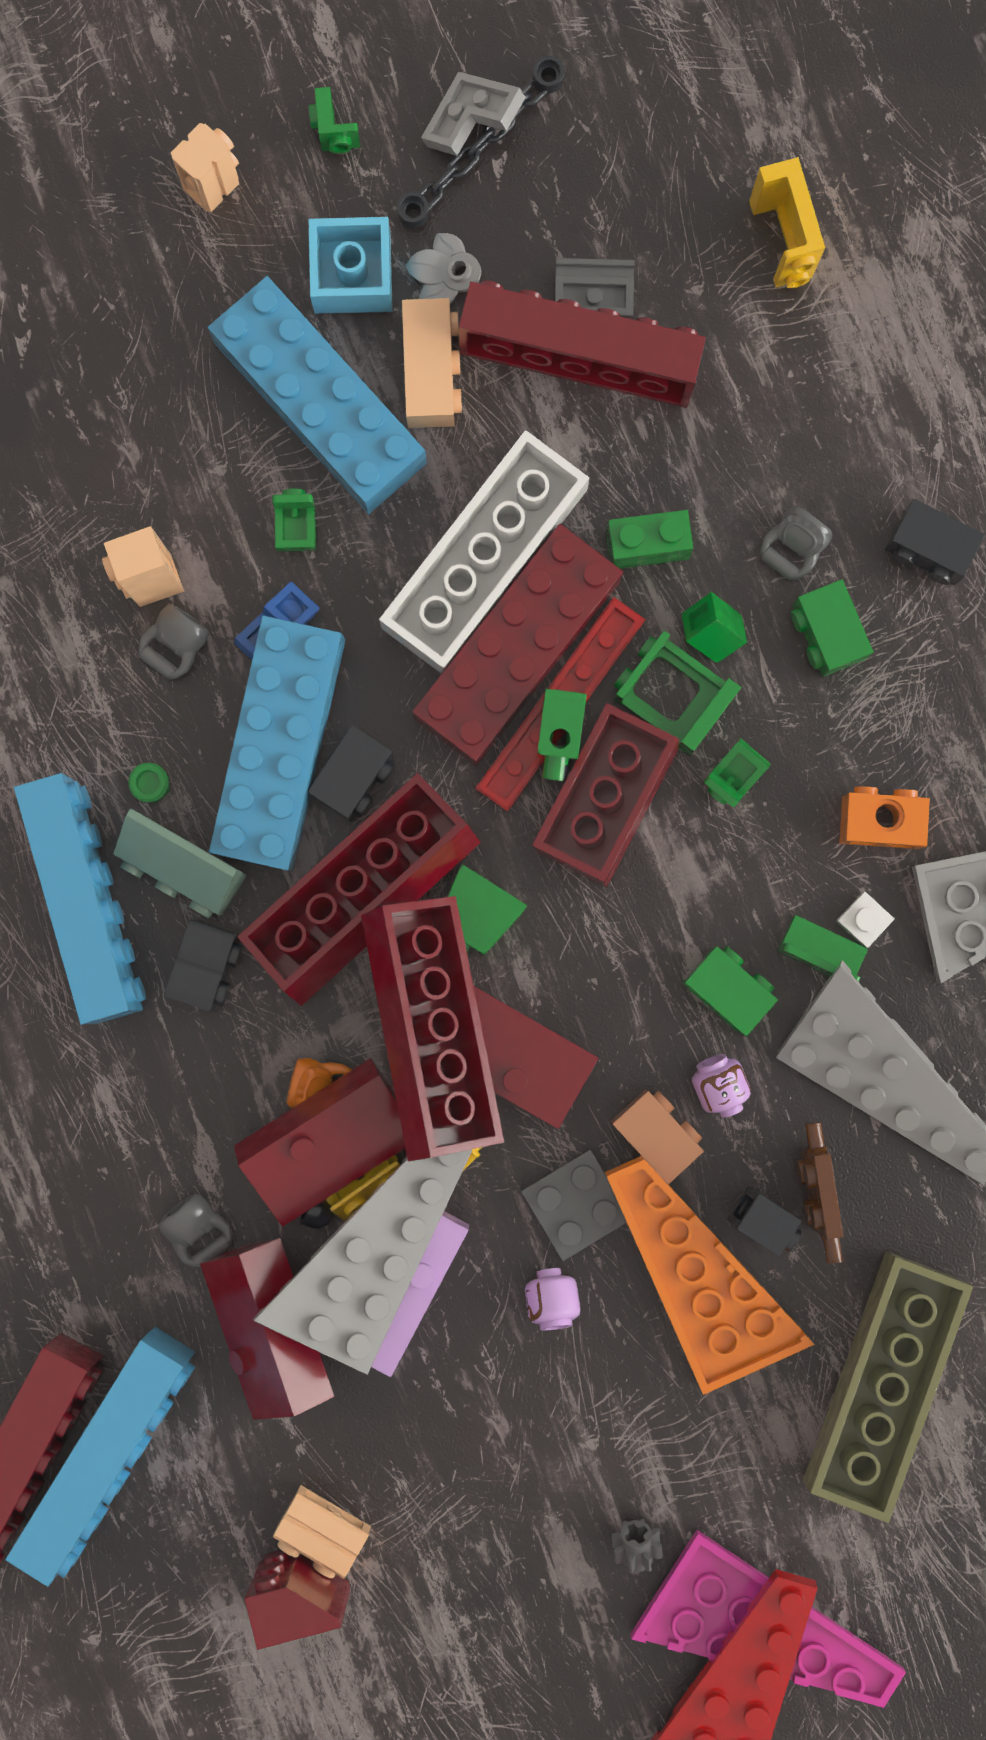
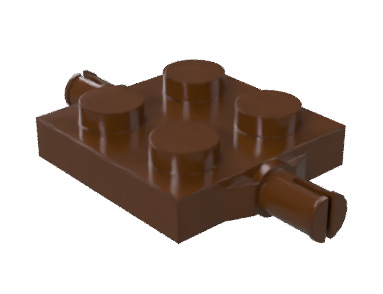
(822, 1207)

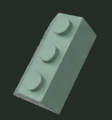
(177, 865)

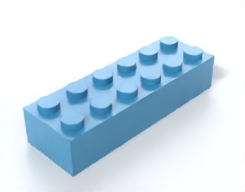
(318, 395)
(277, 743)
(80, 899)
(97, 1463)

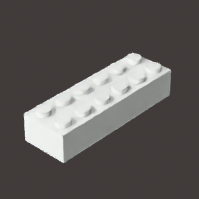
(484, 551)

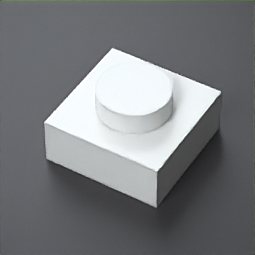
(865, 920)

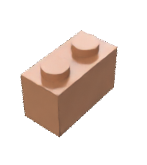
(658, 1135)

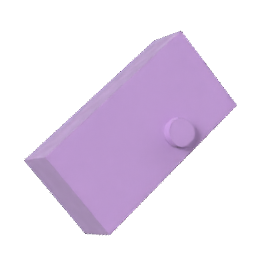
(423, 1286)

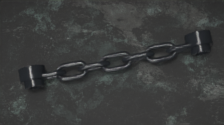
(415, 200)

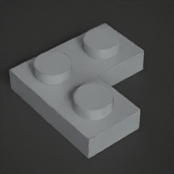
(467, 103)

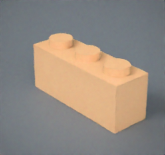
(430, 363)
(142, 567)

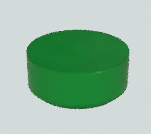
(149, 783)

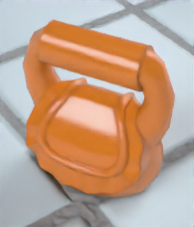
(310, 1077)

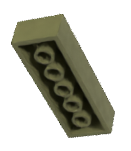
(887, 1386)

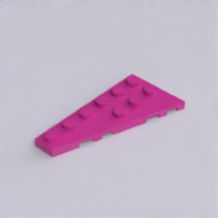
(710, 1596)

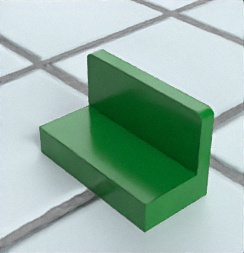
(820, 947)

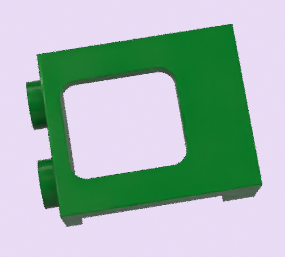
(701, 713)

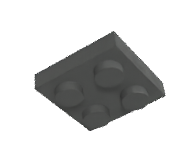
(575, 1204)

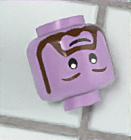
(721, 1085)
(552, 1300)

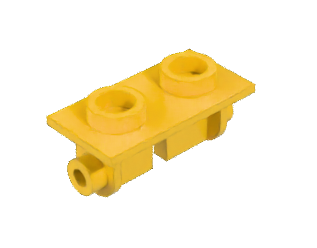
(355, 1194)

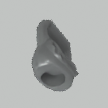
(802, 535)
(178, 633)
(190, 1222)

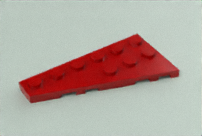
(747, 1680)

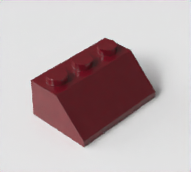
(293, 1600)

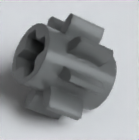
(637, 1546)

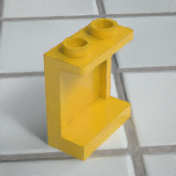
(785, 189)

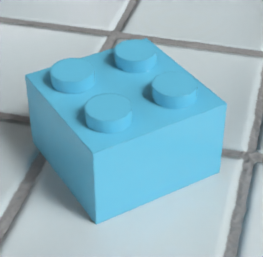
(350, 265)

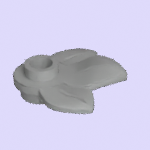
(438, 267)

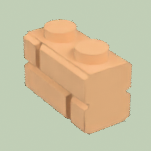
(206, 166)
(321, 1533)

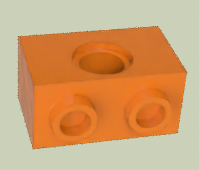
(909, 822)

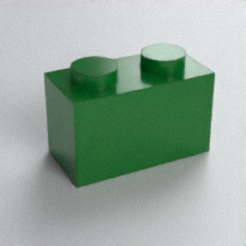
(649, 539)
(831, 628)
(731, 990)

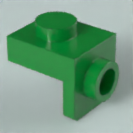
(335, 138)
(295, 521)
(736, 774)

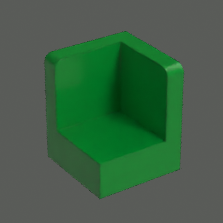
(714, 627)

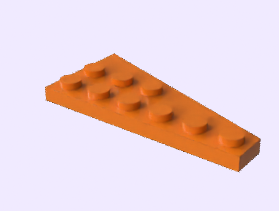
(712, 1300)

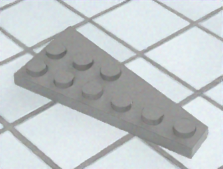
(953, 911)
(877, 1067)
(361, 1273)

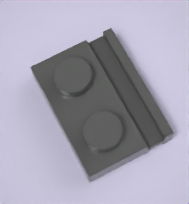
(597, 283)

